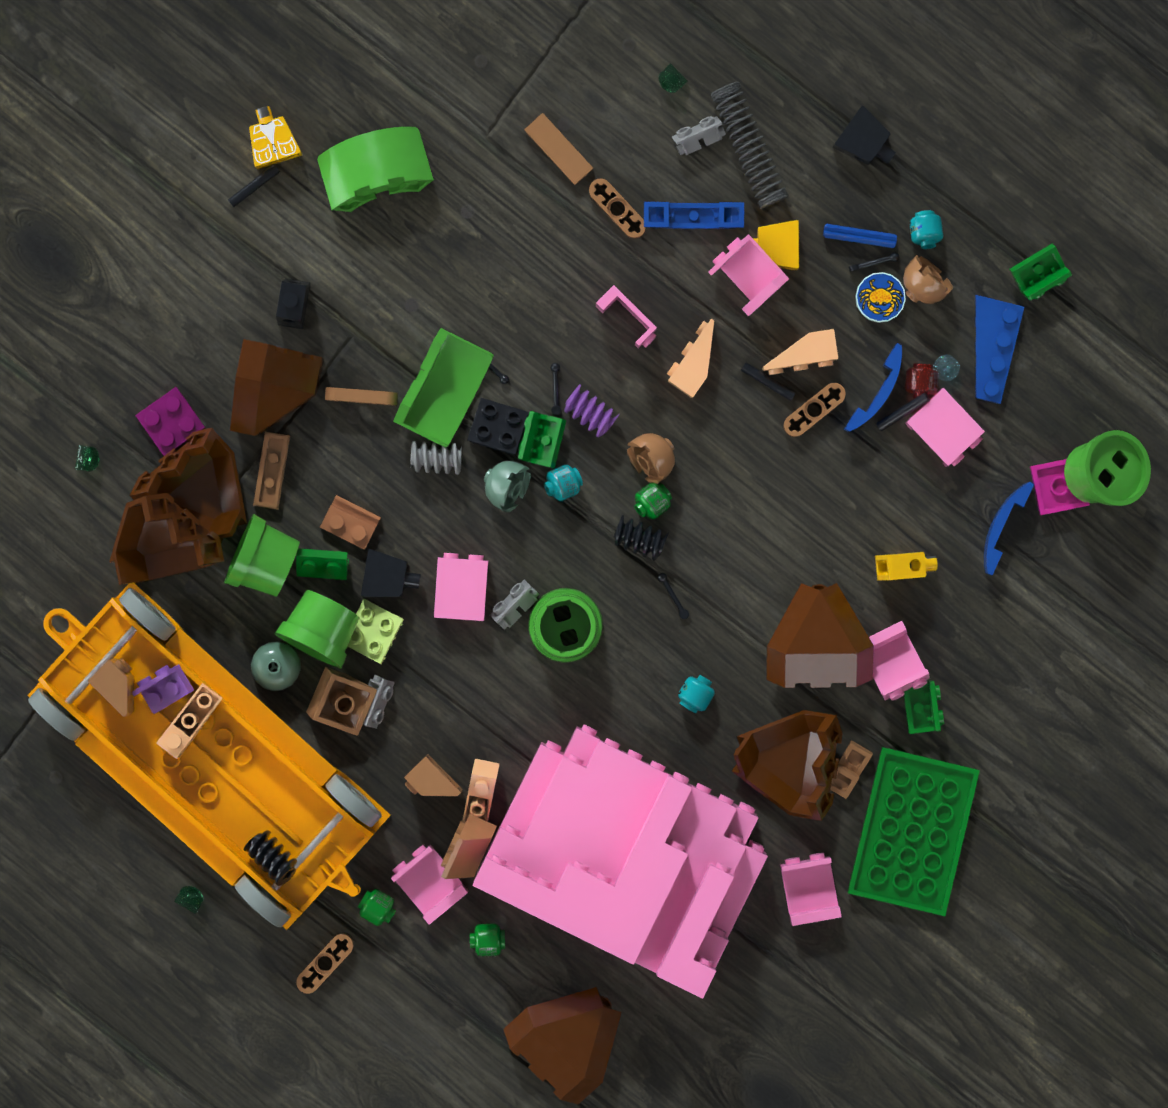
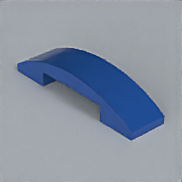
(694, 215)
(893, 364)
(991, 555)

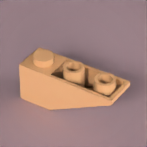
(811, 349)
(693, 369)
(189, 721)
(481, 789)

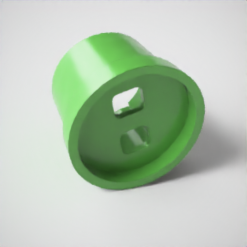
(1121, 457)
(262, 558)
(584, 619)
(319, 628)

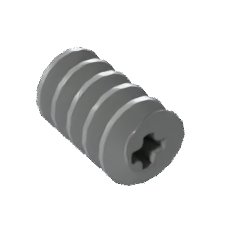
(436, 457)

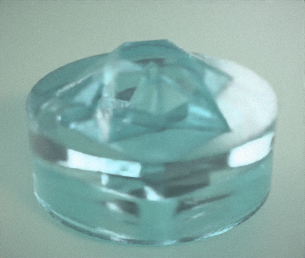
(947, 367)

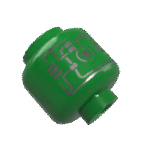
(652, 500)
(376, 907)
(488, 939)

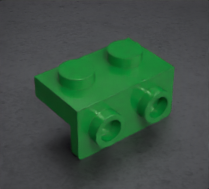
(1040, 272)
(541, 439)
(322, 564)
(922, 708)

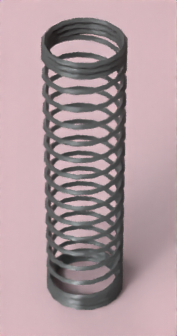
(772, 197)

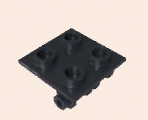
(497, 426)

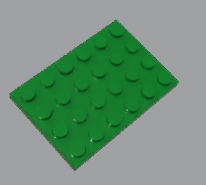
(913, 831)

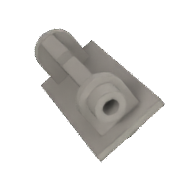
(689, 137)
(505, 611)
(384, 693)

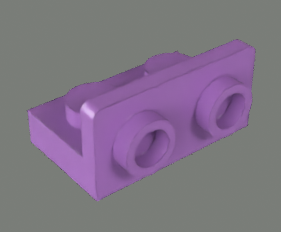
(164, 689)

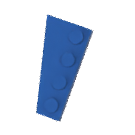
(996, 337)

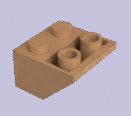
(467, 848)

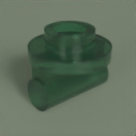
(671, 79)
(87, 458)
(190, 898)

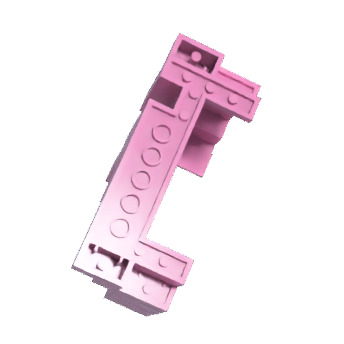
(626, 857)

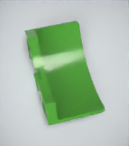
(373, 164)
(444, 388)

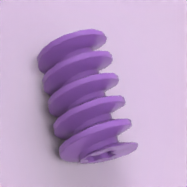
(590, 412)

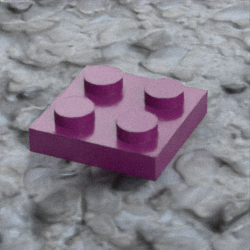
(170, 421)

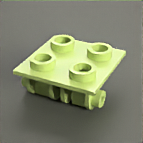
(374, 631)

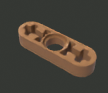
(609, 190)
(361, 396)
(803, 426)
(326, 973)

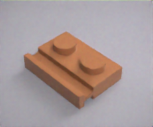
(350, 522)

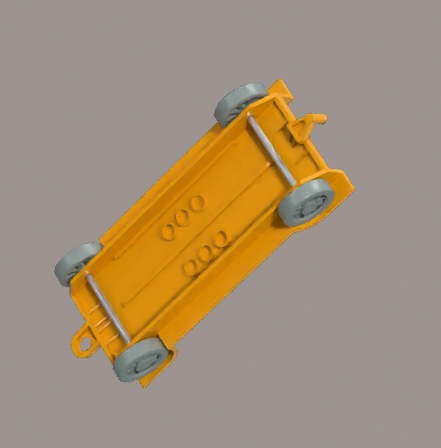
(233, 778)

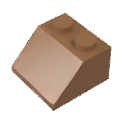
(115, 684)
(341, 701)
(431, 780)

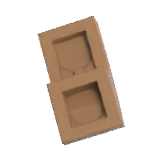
(849, 768)

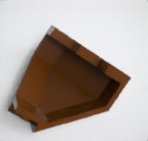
(271, 385)
(200, 479)
(161, 541)
(819, 642)
(792, 762)
(567, 1041)

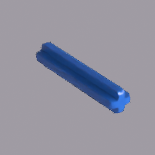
(859, 235)

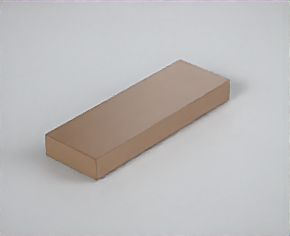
(558, 149)
(271, 470)

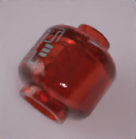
(921, 379)

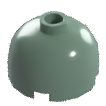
(506, 483)
(288, 666)

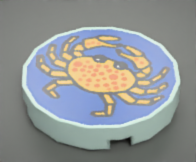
(880, 297)

